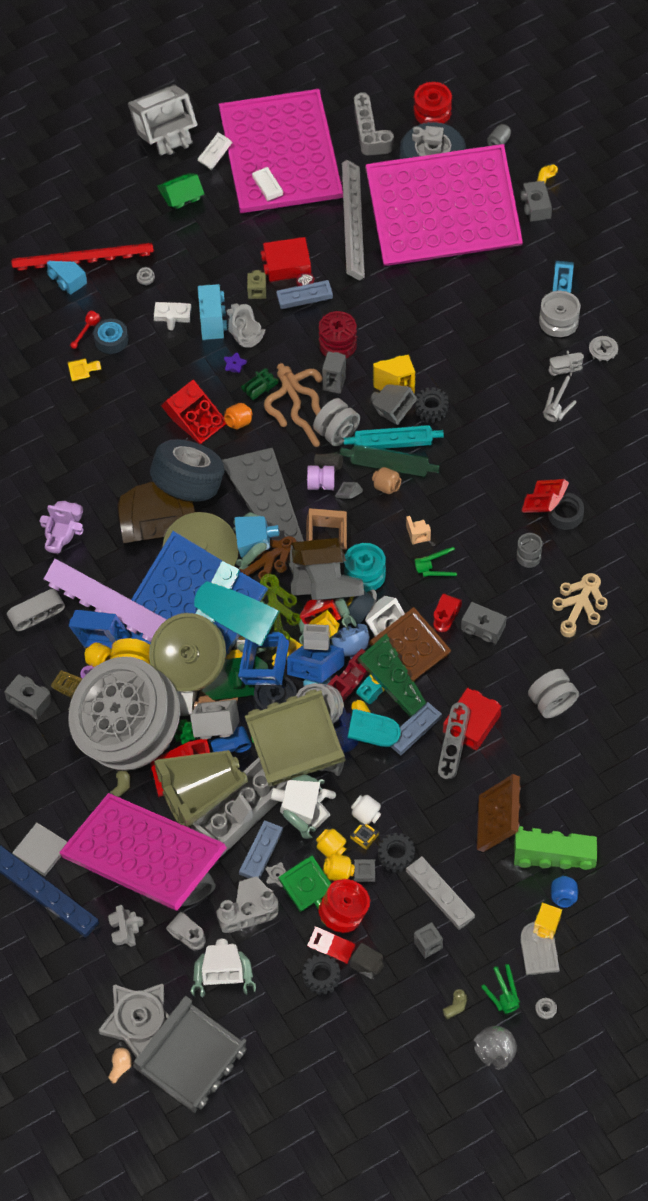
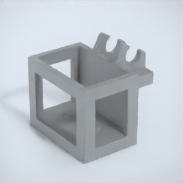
(163, 119)

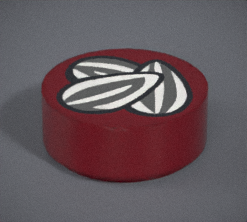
(304, 279)

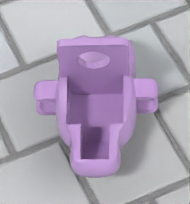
(61, 525)

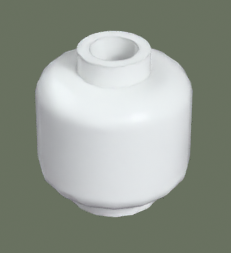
(366, 809)

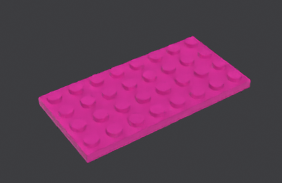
(143, 851)

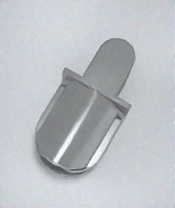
(566, 363)

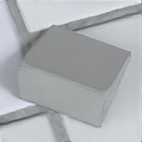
(241, 810)

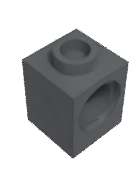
(428, 940)

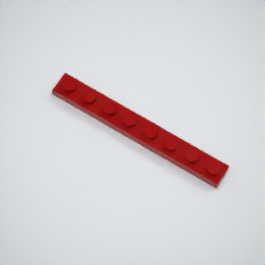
(90, 255)

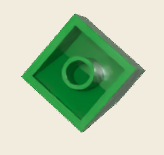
(181, 190)

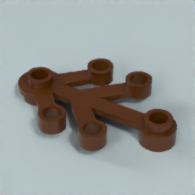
(268, 557)

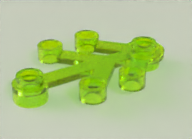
(274, 603)

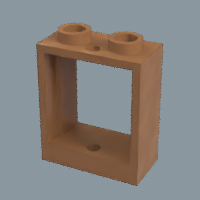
(328, 518)

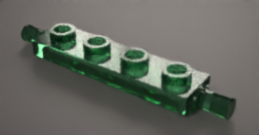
(390, 459)

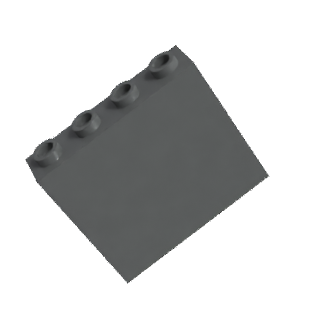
(189, 1055)

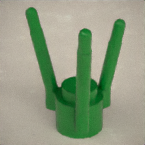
(424, 564)
(508, 1001)

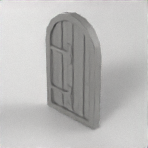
(538, 953)

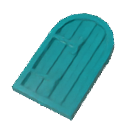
(373, 728)

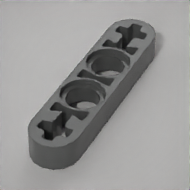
(456, 741)

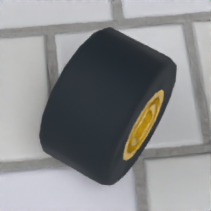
(359, 606)

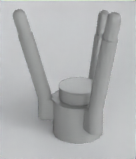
(553, 411)

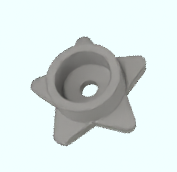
(272, 871)

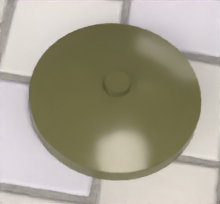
(208, 533)
(188, 651)

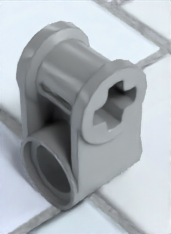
(185, 929)

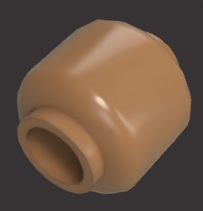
(386, 480)

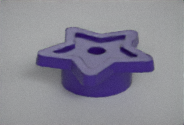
(234, 367)

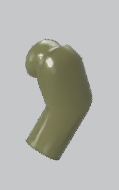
(123, 783)

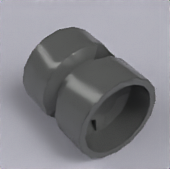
(529, 550)

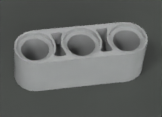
(36, 610)

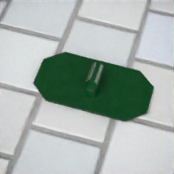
(229, 684)

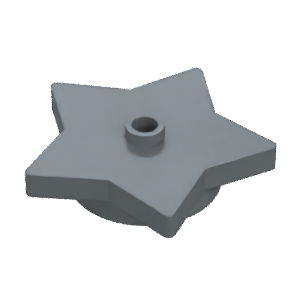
(134, 1004)

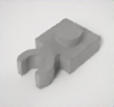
(431, 135)

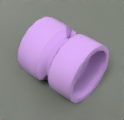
(321, 477)

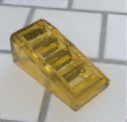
(65, 688)

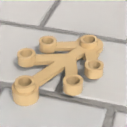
(580, 601)

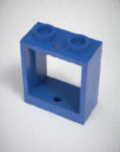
(97, 627)
(315, 663)
(264, 676)

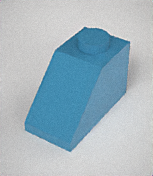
(563, 276)

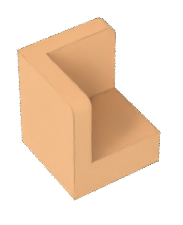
(418, 531)

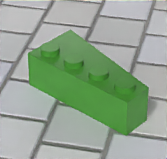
(554, 850)

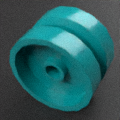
(367, 563)

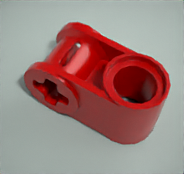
(446, 612)

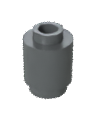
(499, 135)

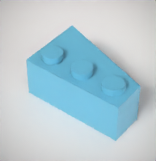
(212, 312)

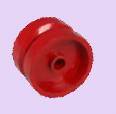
(432, 103)
(344, 905)

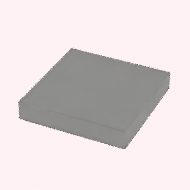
(40, 849)

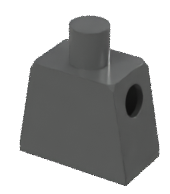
(393, 402)

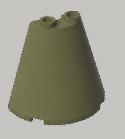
(198, 783)

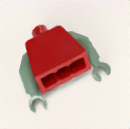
(314, 608)

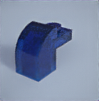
(346, 744)

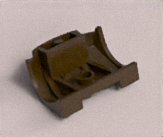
(149, 512)

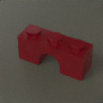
(351, 677)

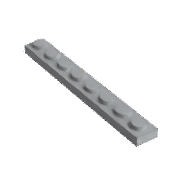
(353, 220)

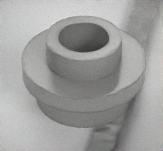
(145, 276)
(546, 1002)

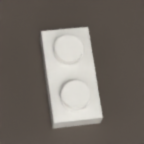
(214, 151)

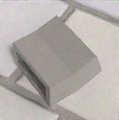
(316, 637)

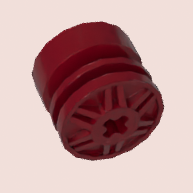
(338, 333)

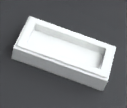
(267, 184)

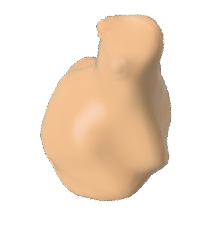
(121, 1063)

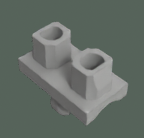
(128, 926)

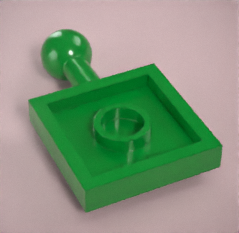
(305, 884)

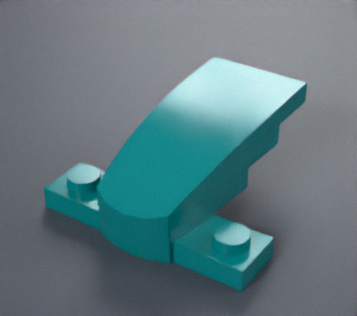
(232, 609)

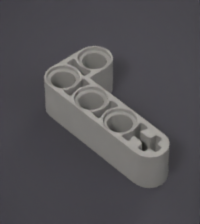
(371, 141)

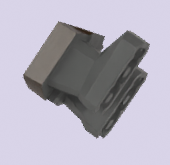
(318, 570)

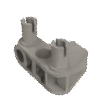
(252, 899)

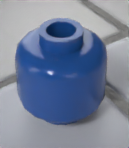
(564, 891)

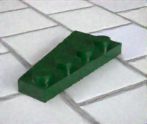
(386, 668)

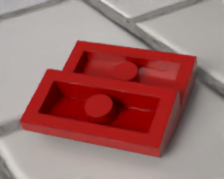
(545, 496)

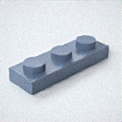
(304, 294)
(416, 727)
(261, 850)

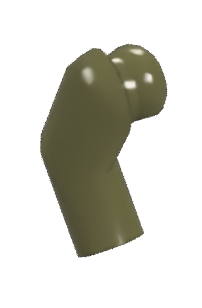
(458, 1004)

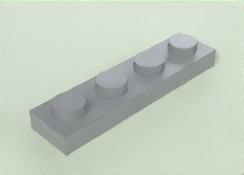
(440, 893)

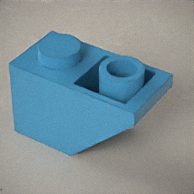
(67, 274)

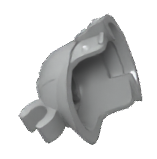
(243, 326)

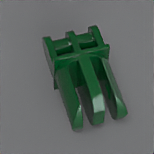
(259, 385)

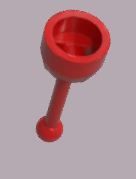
(91, 319)

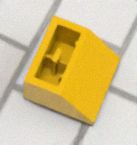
(394, 372)

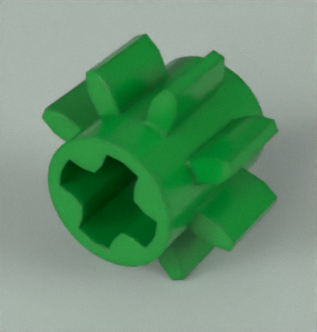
(184, 732)

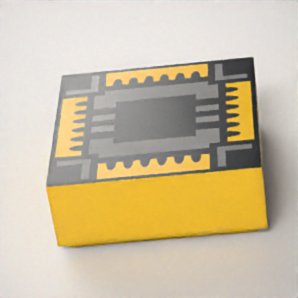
(364, 835)

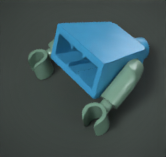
(252, 537)

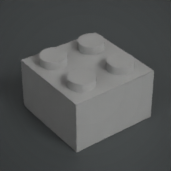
(215, 719)

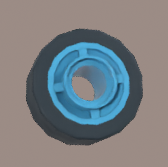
(110, 336)

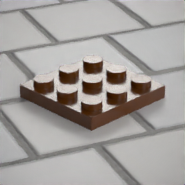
(415, 643)
(498, 813)

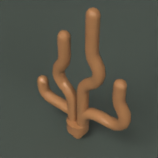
(289, 383)

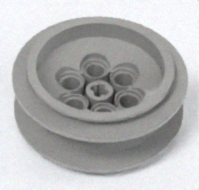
(145, 732)

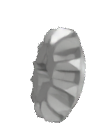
(608, 344)

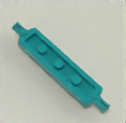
(395, 437)

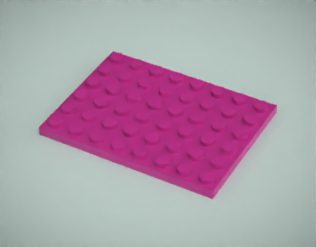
(287, 137)
(443, 205)

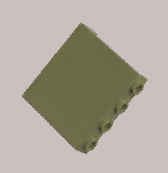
(294, 737)

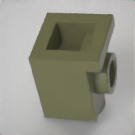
(256, 281)

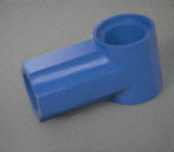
(236, 742)

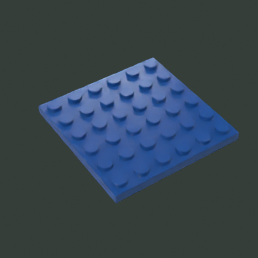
(178, 575)

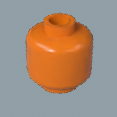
(238, 416)

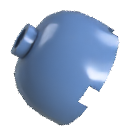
(351, 640)

